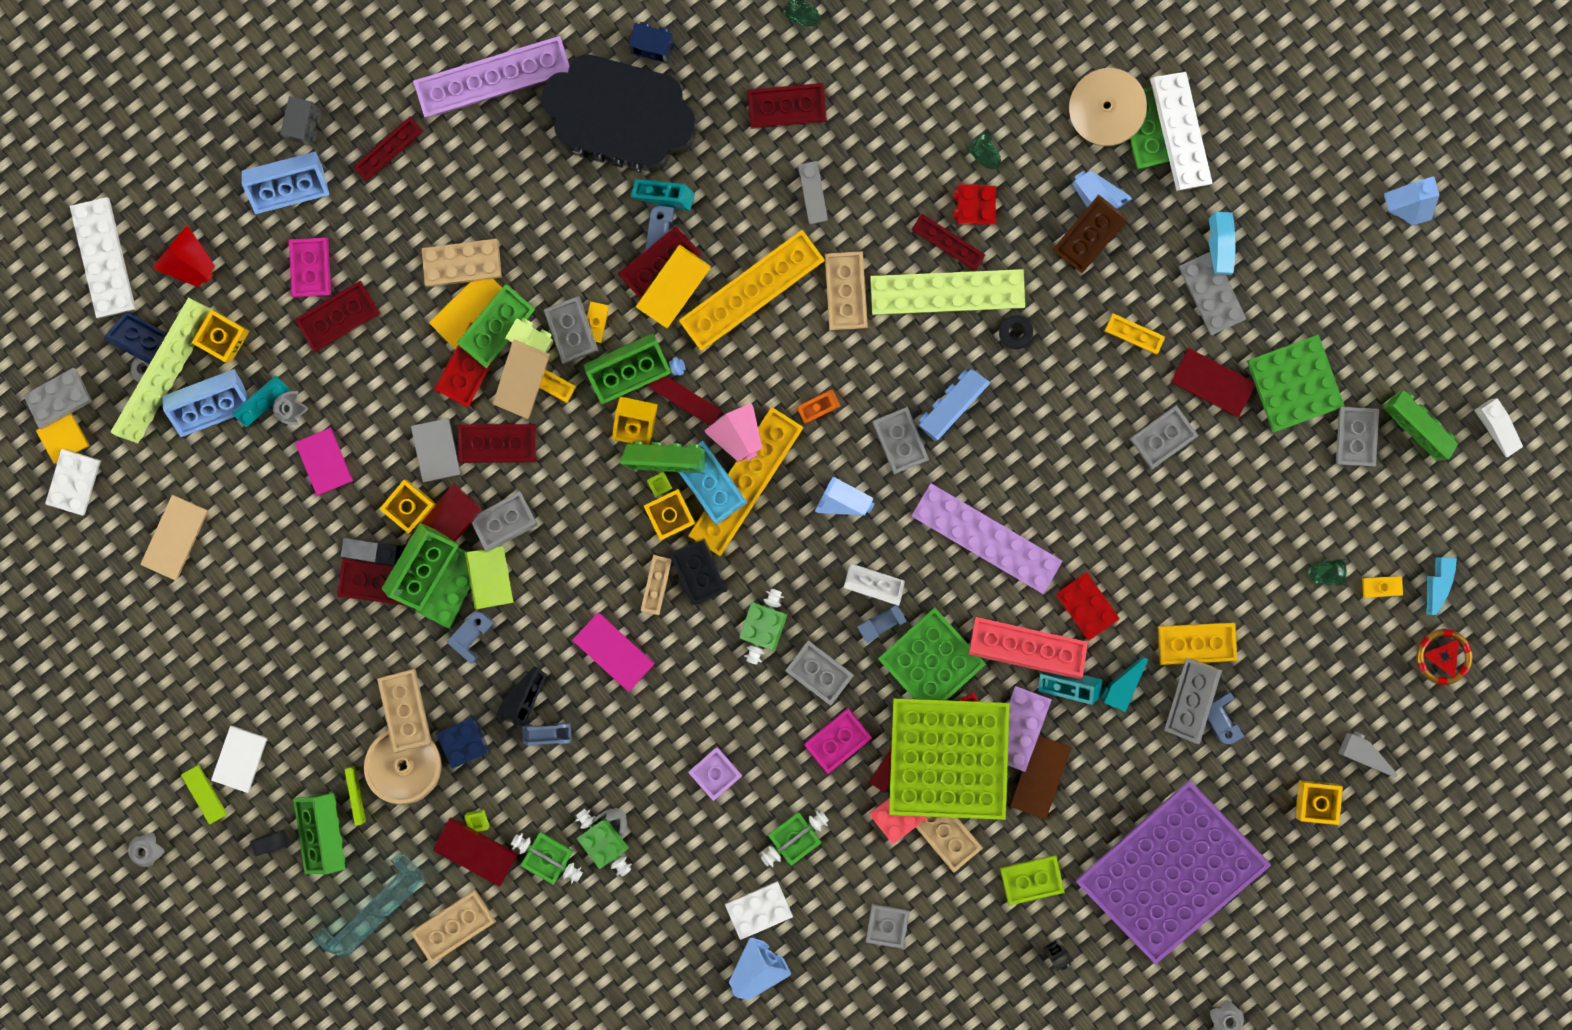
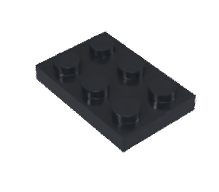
(698, 571)

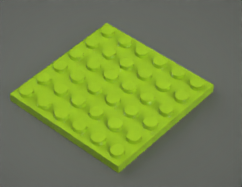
(949, 759)

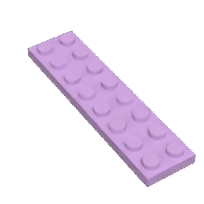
(491, 77)
(986, 538)

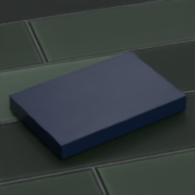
(136, 337)

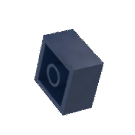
(651, 42)
(463, 742)

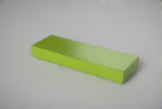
(204, 794)
(355, 795)

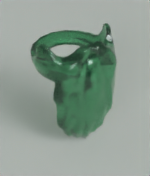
(802, 13)
(985, 151)
(1329, 572)

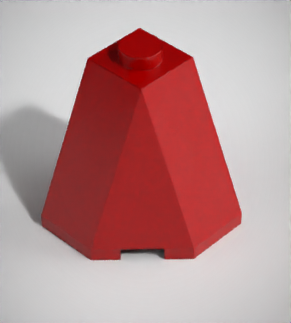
(186, 260)

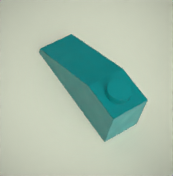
(663, 194)
(1122, 688)
(1084, 690)

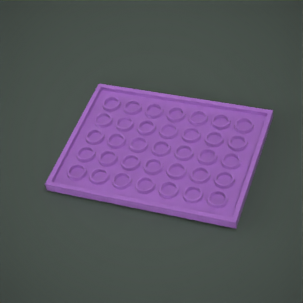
(1173, 872)

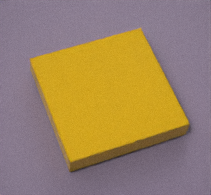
(62, 435)

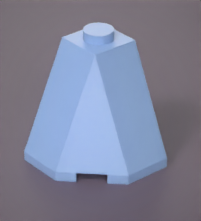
(1090, 185)
(1414, 201)
(844, 499)
(757, 970)

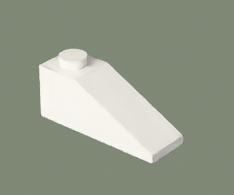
(1499, 426)

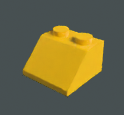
(634, 421)

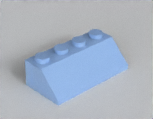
(285, 182)
(956, 401)
(204, 402)

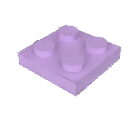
(715, 773)

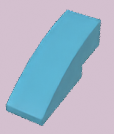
(1222, 242)
(1440, 584)

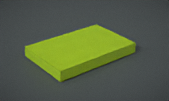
(489, 577)
(1032, 880)

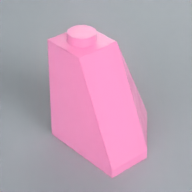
(737, 433)

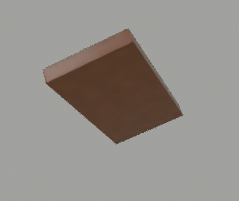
(1090, 233)
(1040, 781)

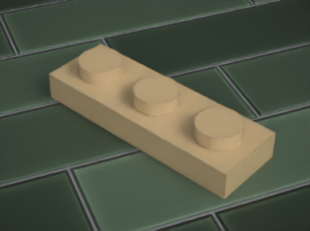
(656, 585)

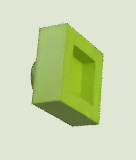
(659, 484)
(477, 820)

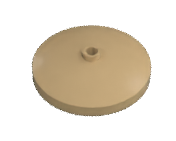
(1109, 125)
(399, 786)

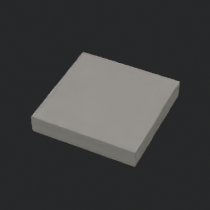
(887, 926)

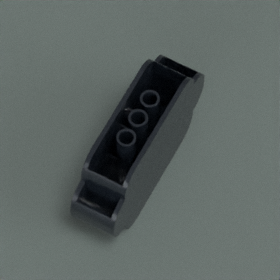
(619, 113)

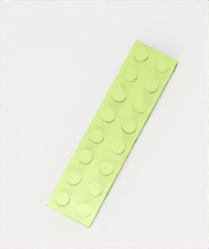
(947, 292)
(161, 372)

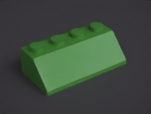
(627, 368)
(1421, 426)
(664, 458)
(419, 567)
(319, 834)

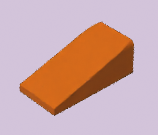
(818, 406)

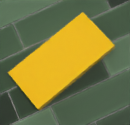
(673, 286)
(463, 309)
(1197, 641)

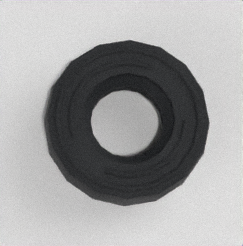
(1027, 329)

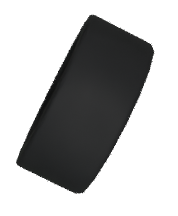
(269, 842)

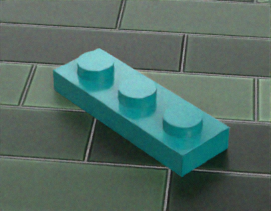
(260, 401)

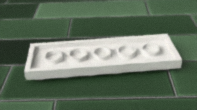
(1181, 131)
(102, 257)

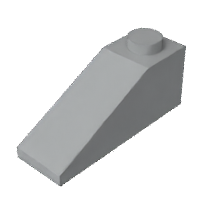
(812, 192)
(1363, 751)

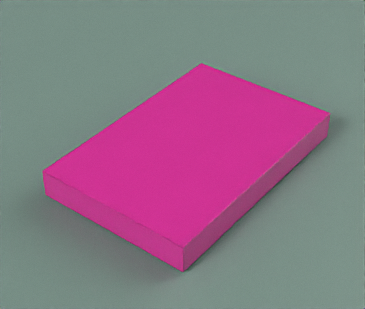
(309, 267)
(324, 461)
(837, 741)

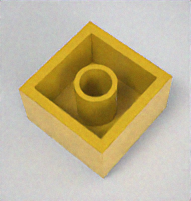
(220, 336)
(407, 506)
(669, 514)
(1319, 802)

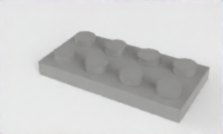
(1212, 294)
(1193, 700)

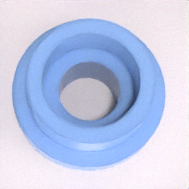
(677, 366)

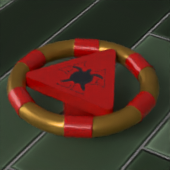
(1444, 657)

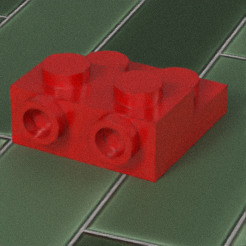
(975, 204)

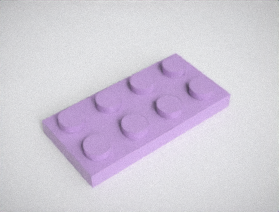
(1025, 722)

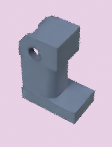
(657, 226)
(880, 623)
(469, 633)
(1220, 721)
(546, 734)

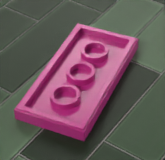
(613, 651)

